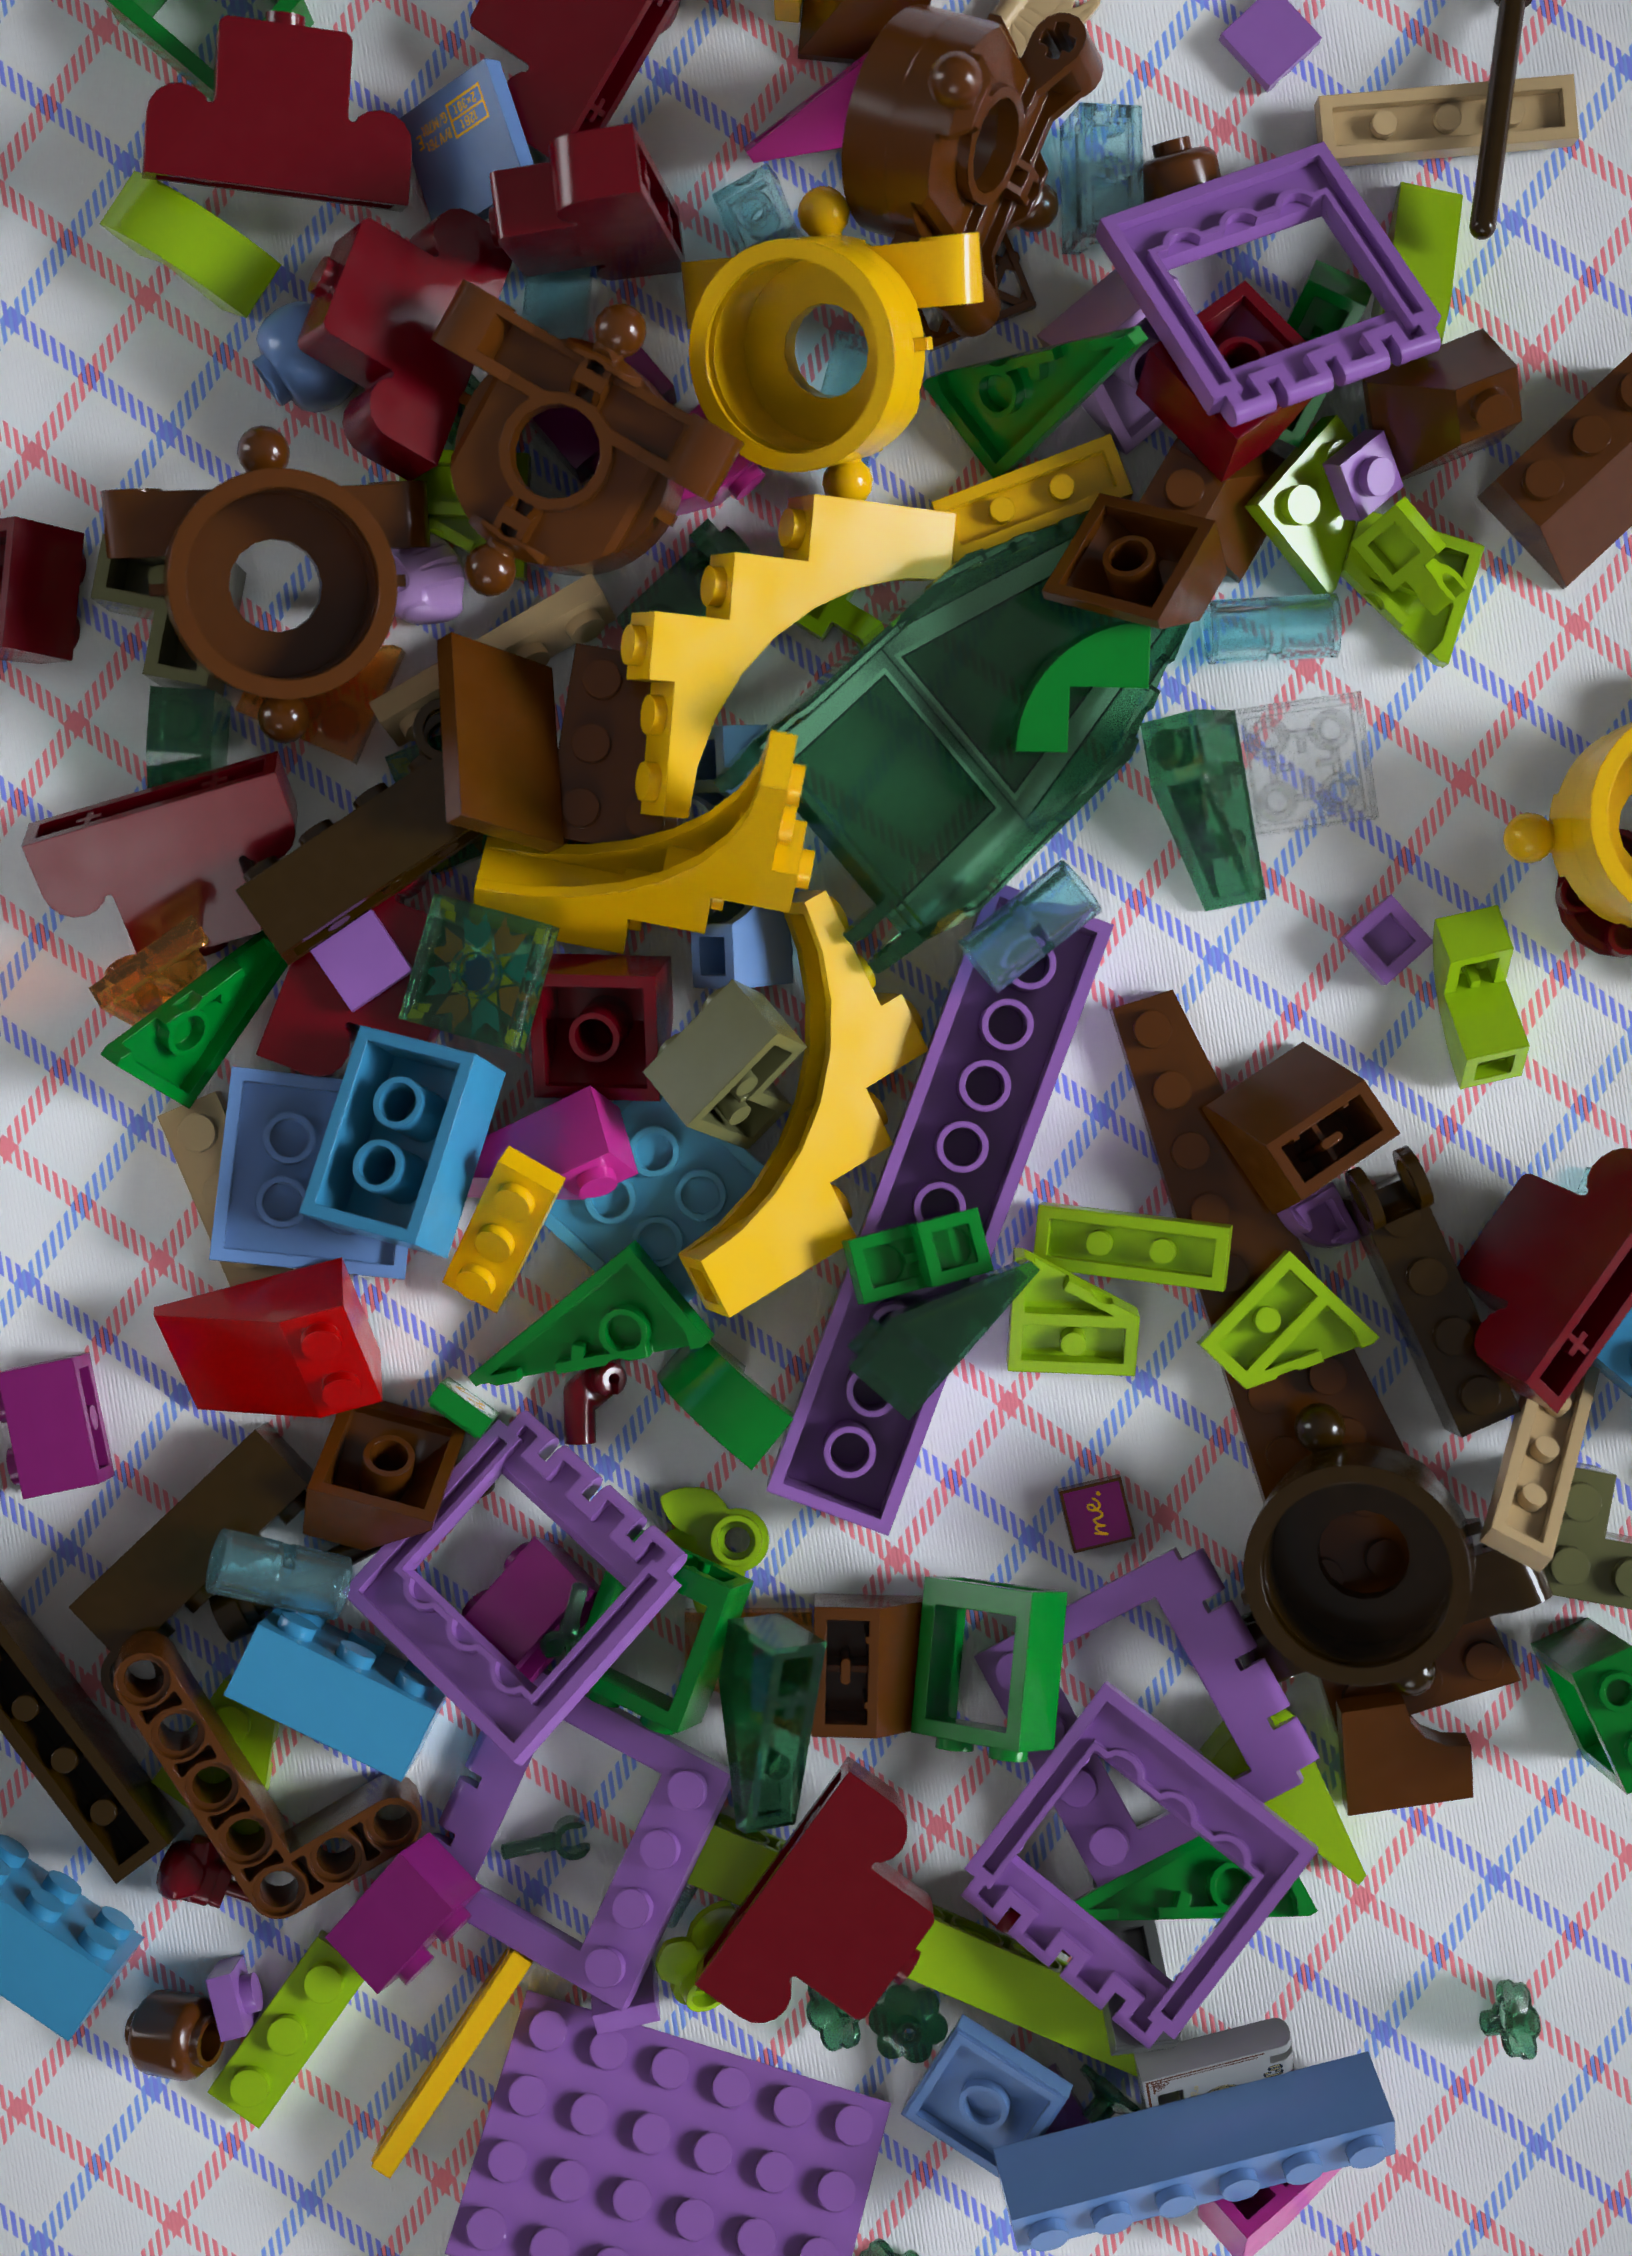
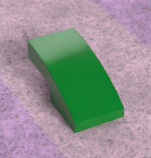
(917, 1255)

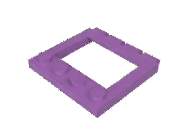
(1243, 208)
(455, 1653)
(1242, 1696)
(1197, 1796)
(647, 1879)

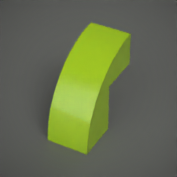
(191, 243)
(1474, 998)

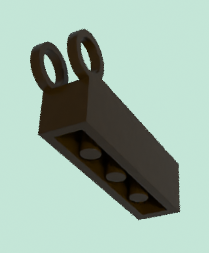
(359, 859)
(1427, 1294)
(170, 1562)

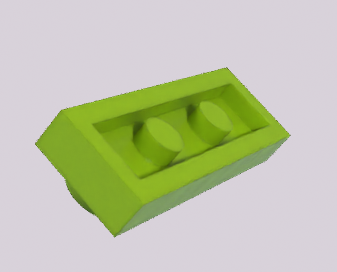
(1134, 1246)
(287, 2032)

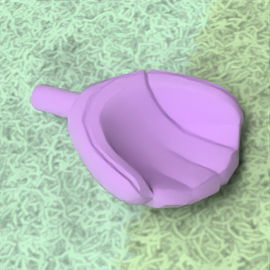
(432, 583)

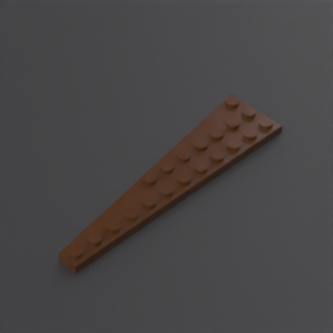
(1209, 1185)

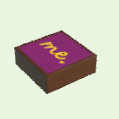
(1096, 1513)

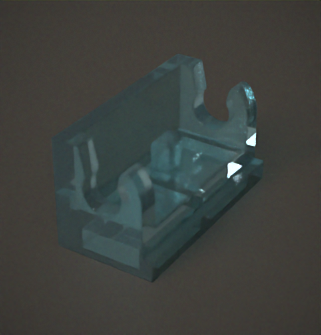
(1098, 169)

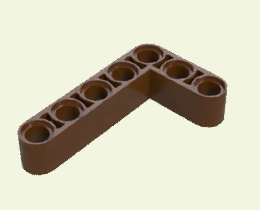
(245, 1797)

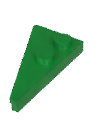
(1020, 399)
(196, 1028)
(612, 1315)
(1183, 1884)

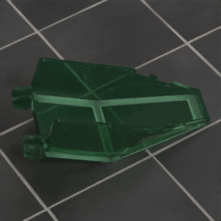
(915, 740)

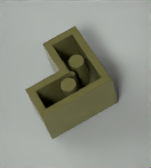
(124, 589)
(725, 1066)
(1586, 1558)

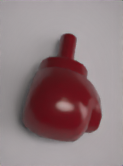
(196, 1874)

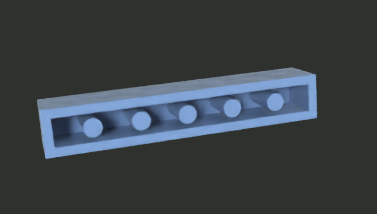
(1195, 2152)

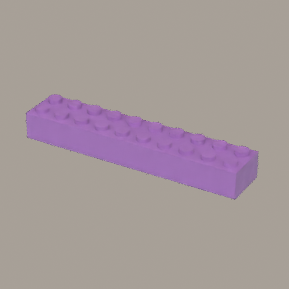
(952, 1152)

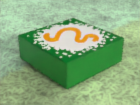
(463, 1408)

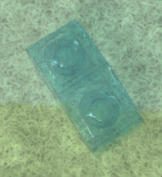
(755, 209)

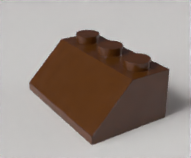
(1573, 484)

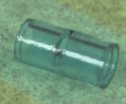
(1278, 625)
(1029, 926)
(278, 1574)

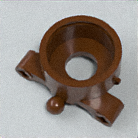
(954, 132)
(644, 443)
(338, 527)

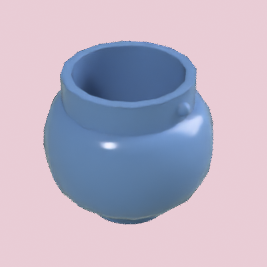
(290, 371)

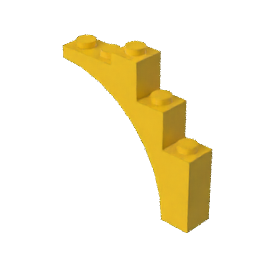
(750, 600)
(597, 892)
(835, 1124)

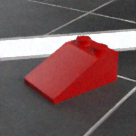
(277, 1345)

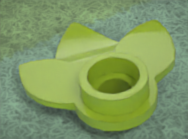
(702, 1528)
(680, 1955)

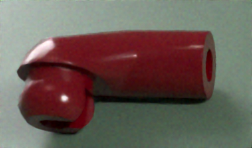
(584, 1395)

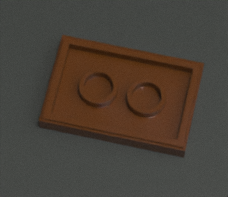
(499, 743)

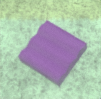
(1270, 40)
(362, 960)

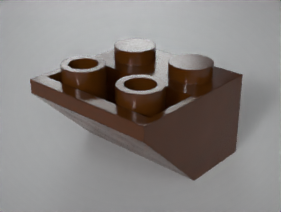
(1299, 1125)
(866, 1664)

